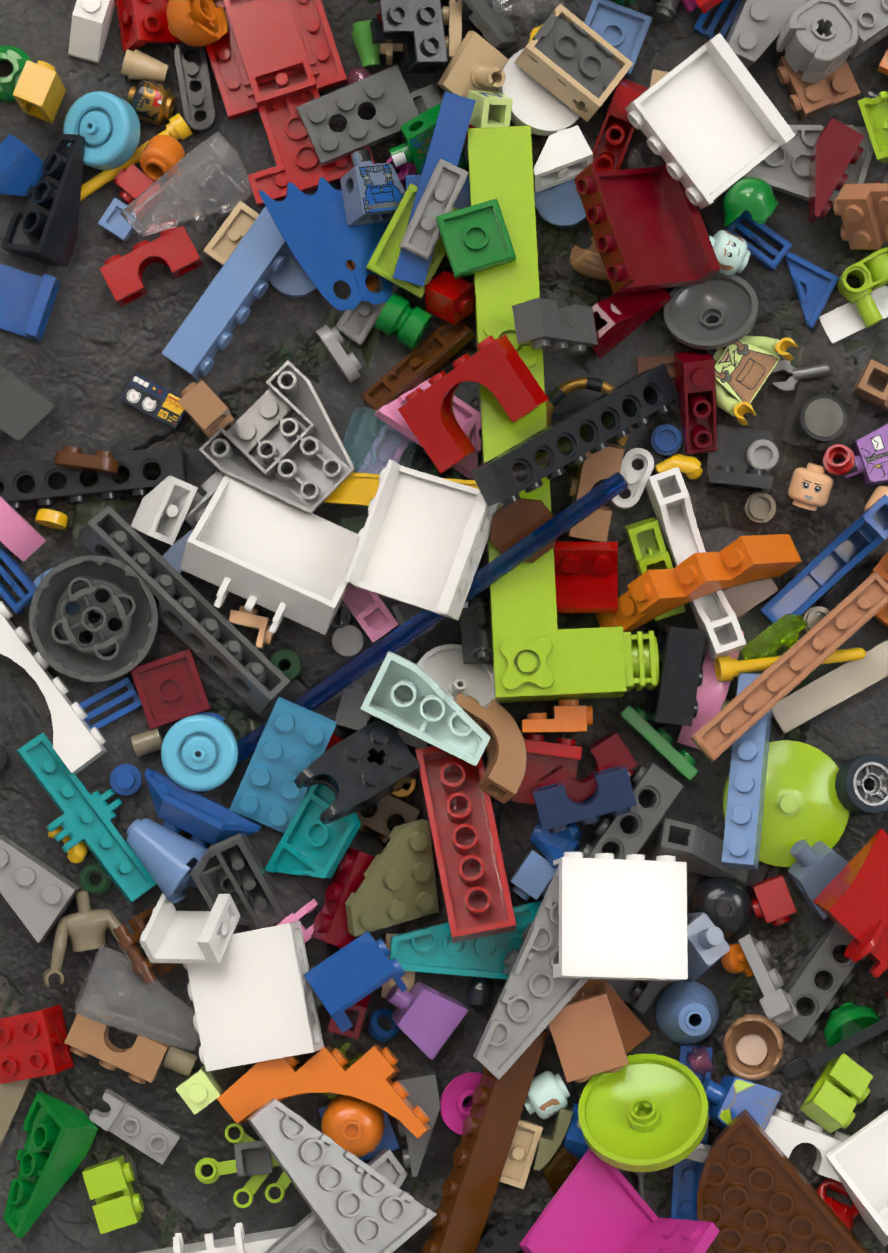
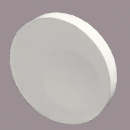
(534, 103)
(448, 670)

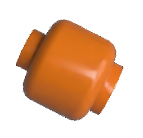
(160, 156)

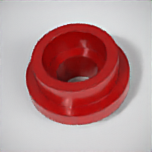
(836, 452)

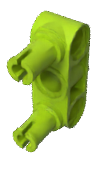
(873, 274)

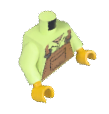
(744, 369)

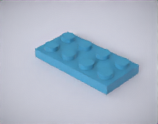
(286, 747)

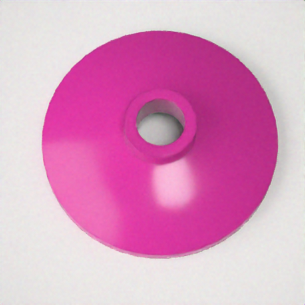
(451, 1101)

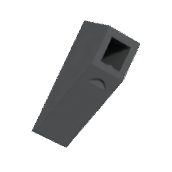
(697, 848)
(423, 1092)

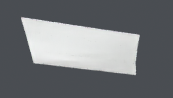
(846, 318)

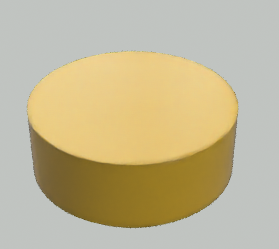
(51, 519)

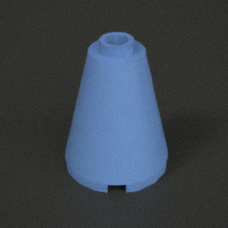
(165, 856)
(678, 1004)

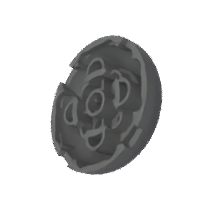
(109, 652)

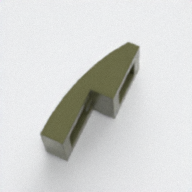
(549, 1144)

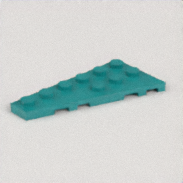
(433, 951)

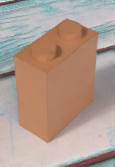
(588, 1036)

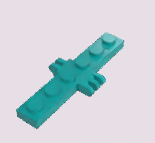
(86, 818)

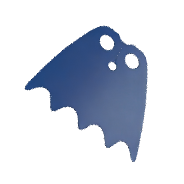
(323, 242)

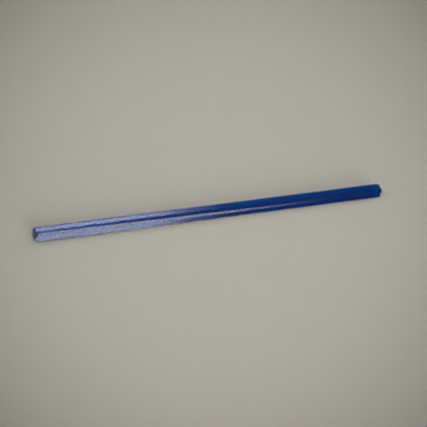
(425, 619)

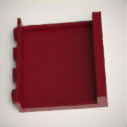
(646, 229)

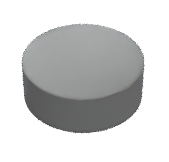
(762, 455)
(347, 641)

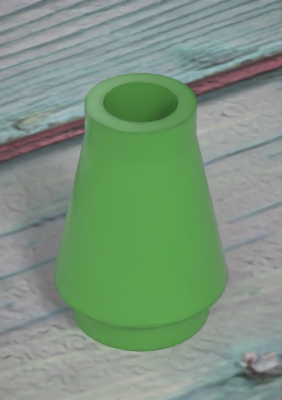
(367, 51)

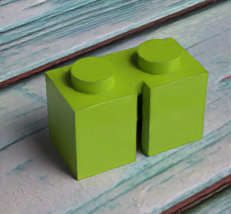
(837, 1093)
(114, 1194)

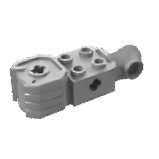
(828, 31)

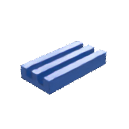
(709, 32)
(769, 233)
(17, 607)
(105, 693)

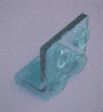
(374, 442)

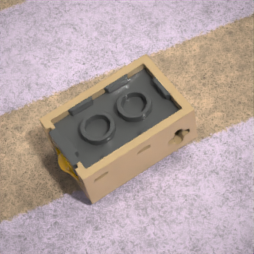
(573, 62)

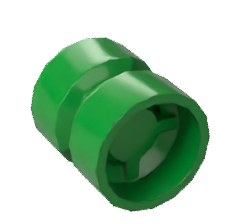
(403, 321)

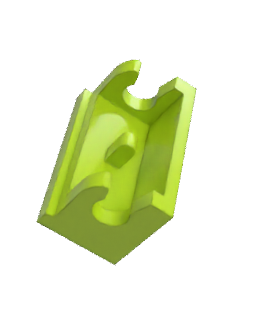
(876, 121)

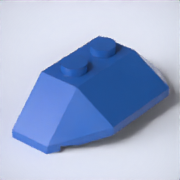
(194, 812)

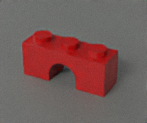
(125, 272)

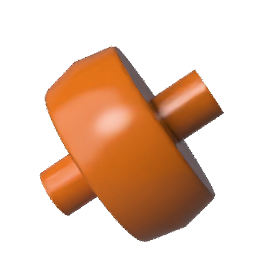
(735, 961)

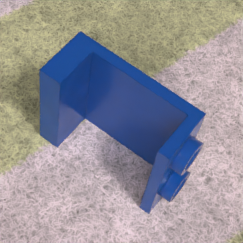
(26, 302)
(353, 975)

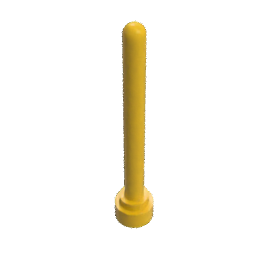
(176, 129)
(729, 667)

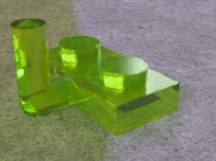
(782, 632)

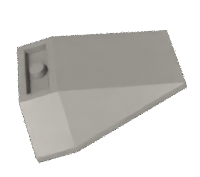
(284, 444)

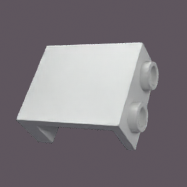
(189, 935)

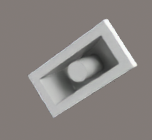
(90, 28)
(561, 159)
(164, 509)

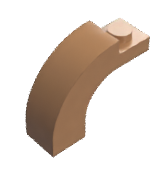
(504, 750)

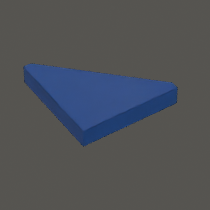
(811, 286)

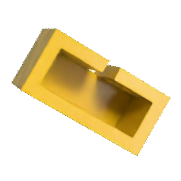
(39, 90)

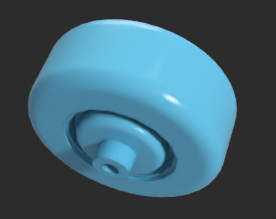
(108, 128)
(199, 753)

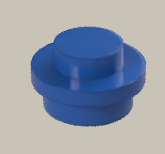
(666, 439)
(125, 779)

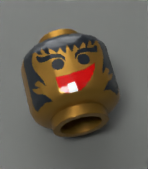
(152, 101)

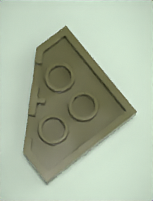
(397, 882)

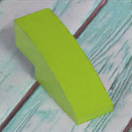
(650, 552)

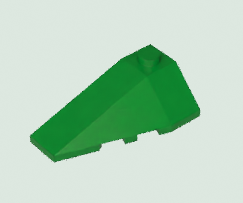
(52, 1151)

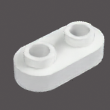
(635, 478)

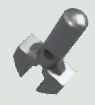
(797, 374)

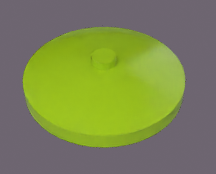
(797, 801)
(644, 1113)

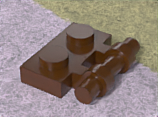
(128, 942)

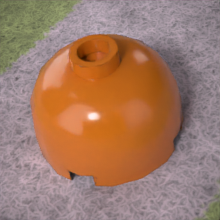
(196, 21)
(353, 1124)

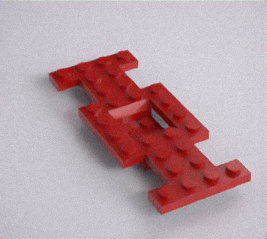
(285, 65)

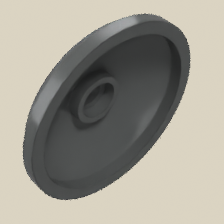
(712, 312)

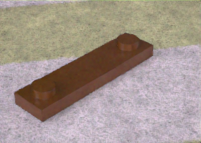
(418, 364)

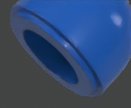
(375, 1031)

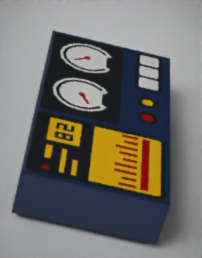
(154, 401)

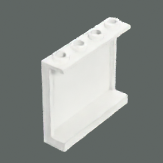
(709, 121)
(421, 540)
(622, 918)
(255, 1000)

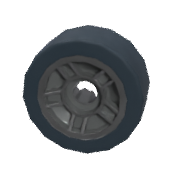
(851, 788)

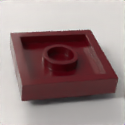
(170, 689)

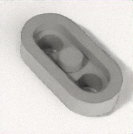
(346, 363)

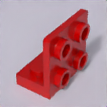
(143, 22)
(586, 577)
(33, 1045)

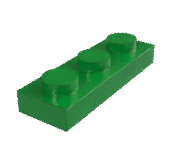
(660, 742)

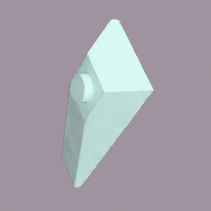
(418, 705)

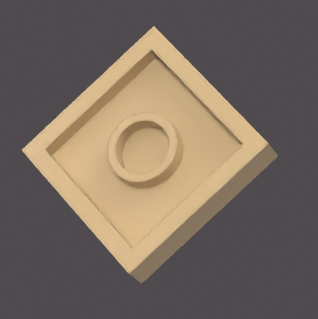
(474, 67)

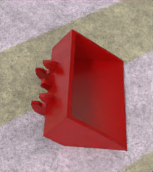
(859, 903)

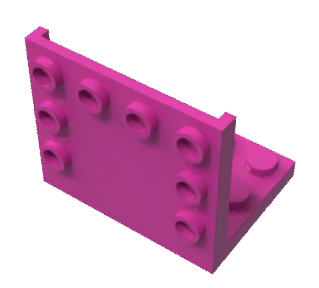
(605, 1214)

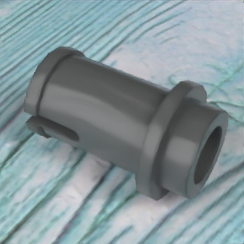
(666, 10)

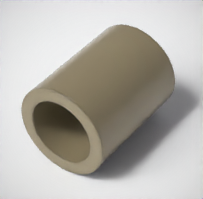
(147, 742)
(180, 1061)

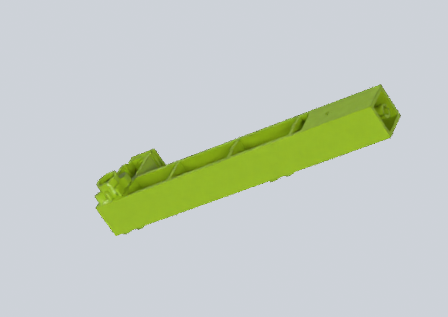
(528, 649)

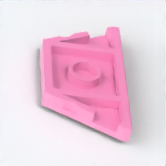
(466, 416)

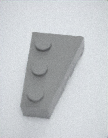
(757, 26)
(33, 889)

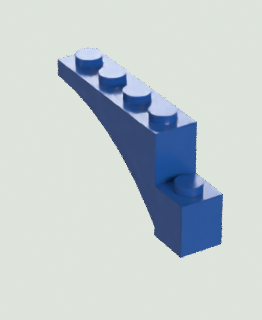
(831, 563)

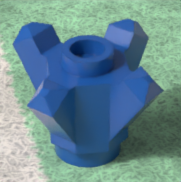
(556, 844)

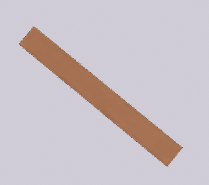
(792, 667)

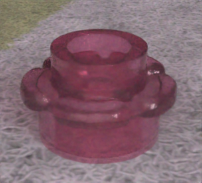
(701, 1060)

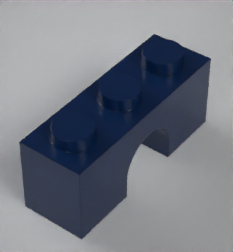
(611, 795)

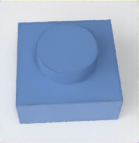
(114, 222)

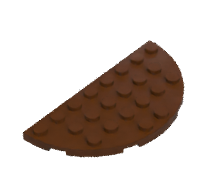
(763, 1198)

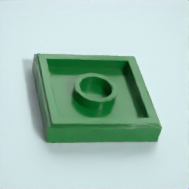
(475, 238)

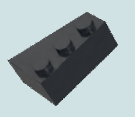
(679, 673)

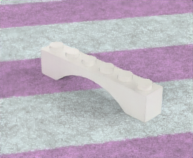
(680, 530)
(71, 734)

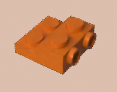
(565, 718)

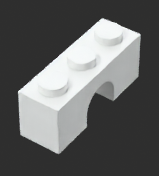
(790, 1133)

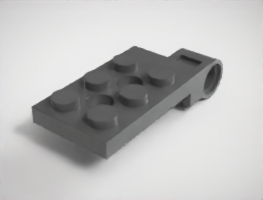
(384, 93)

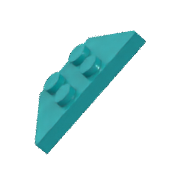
(309, 845)

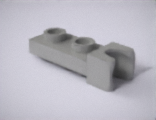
(776, 1002)
(135, 1127)

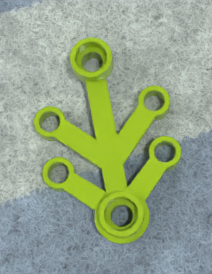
(229, 1167)

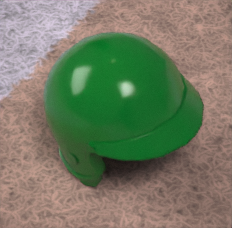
(749, 195)

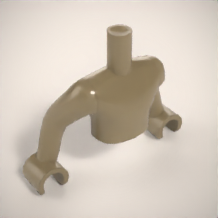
(86, 932)

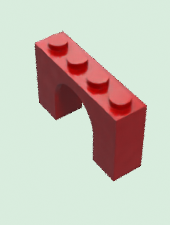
(431, 411)

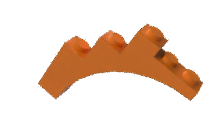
(699, 575)
(323, 1073)

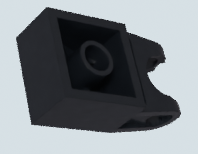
(351, 775)

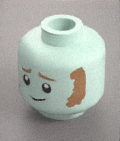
(730, 252)
(547, 1095)

